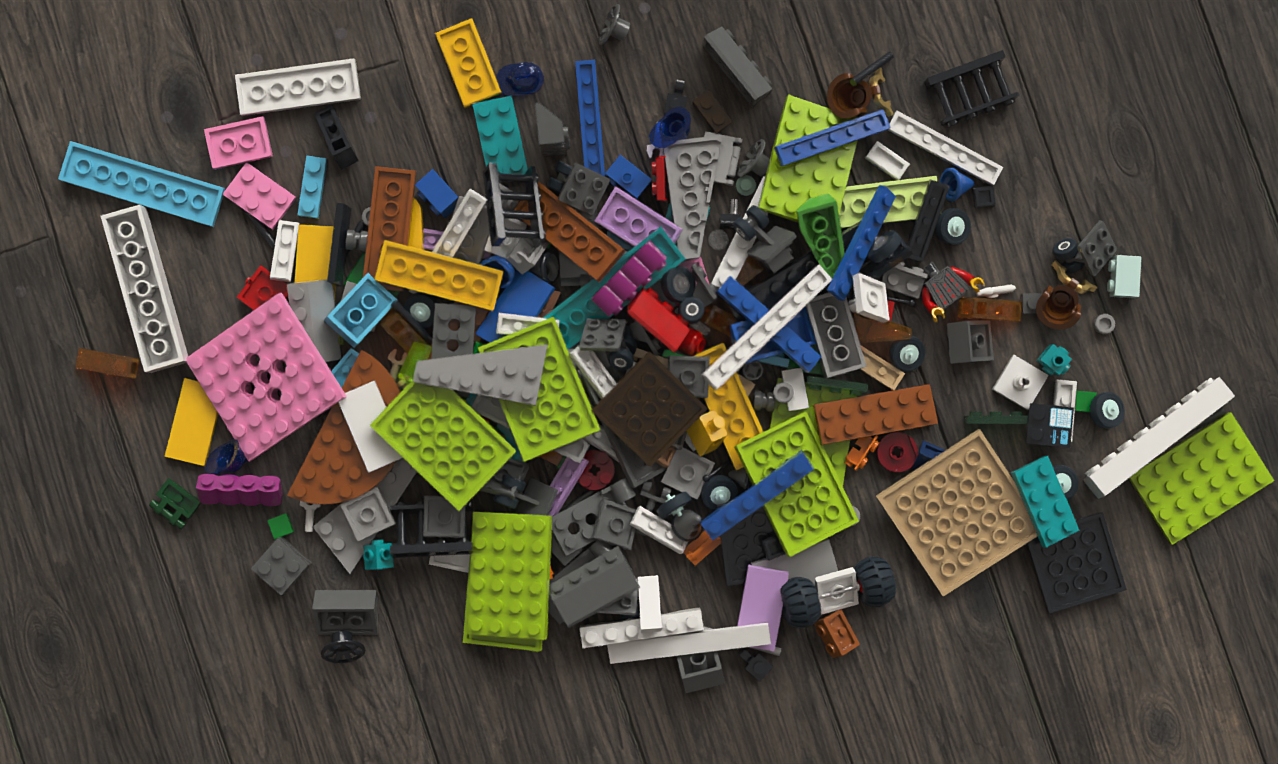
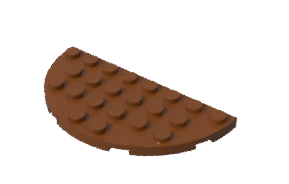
(334, 464)

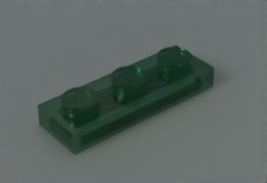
(836, 386)
(995, 418)

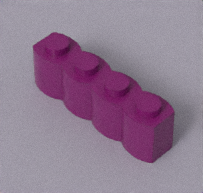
(629, 278)
(234, 490)

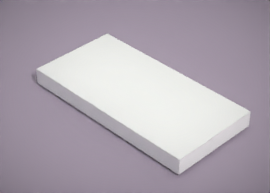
(360, 410)

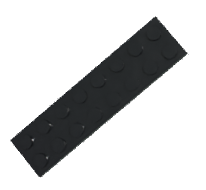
(777, 285)

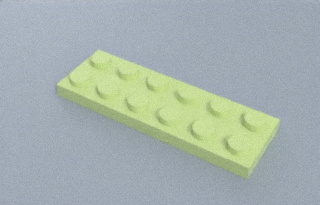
(905, 207)

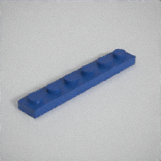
(590, 116)
(832, 138)
(861, 242)
(754, 310)

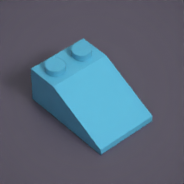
(360, 310)

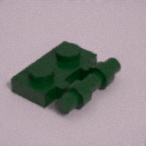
(179, 499)

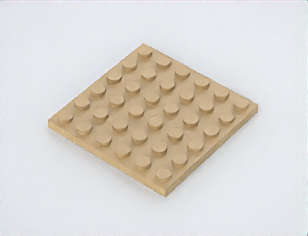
(959, 512)

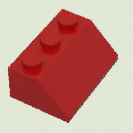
(658, 318)

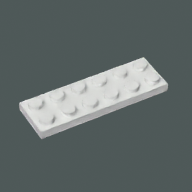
(297, 87)

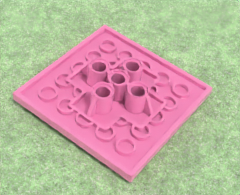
(230, 366)

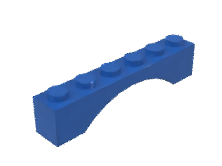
(758, 495)

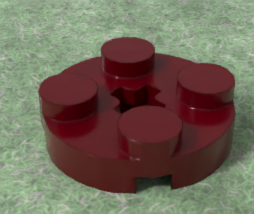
(907, 456)
(604, 476)

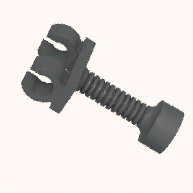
(652, 499)

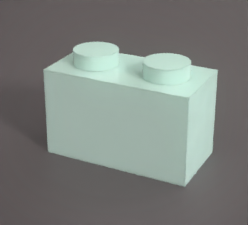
(1124, 276)

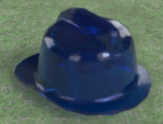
(520, 79)
(672, 127)
(226, 458)

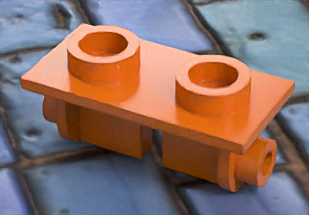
(858, 457)
(701, 547)

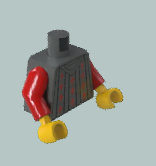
(946, 287)

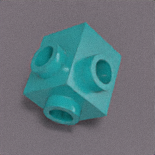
(1048, 357)
(377, 555)

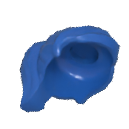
(501, 264)

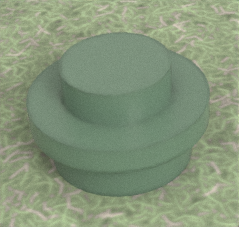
(746, 185)

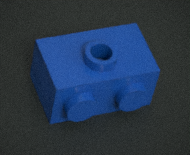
(628, 177)
(438, 193)

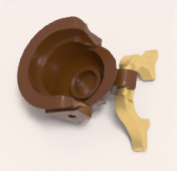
(852, 101)
(1059, 305)

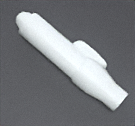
(995, 291)

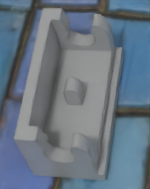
(525, 255)

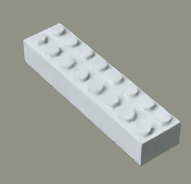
(145, 288)
(1161, 435)

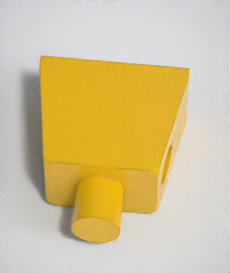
(707, 432)

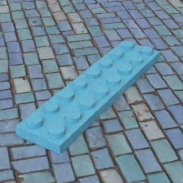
(141, 184)

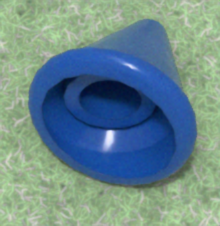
(958, 183)

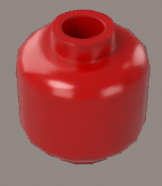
(692, 343)

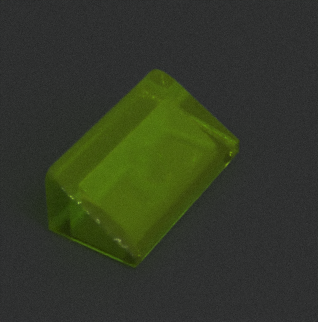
(417, 352)

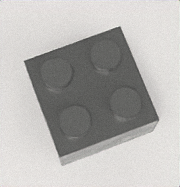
(281, 565)

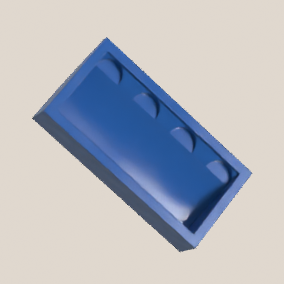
(522, 297)
(798, 324)

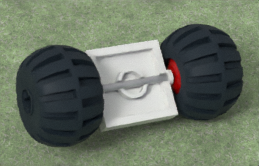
(869, 580)

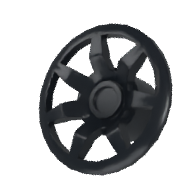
(342, 645)

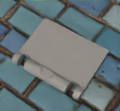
(727, 158)

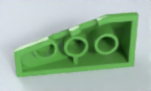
(822, 231)

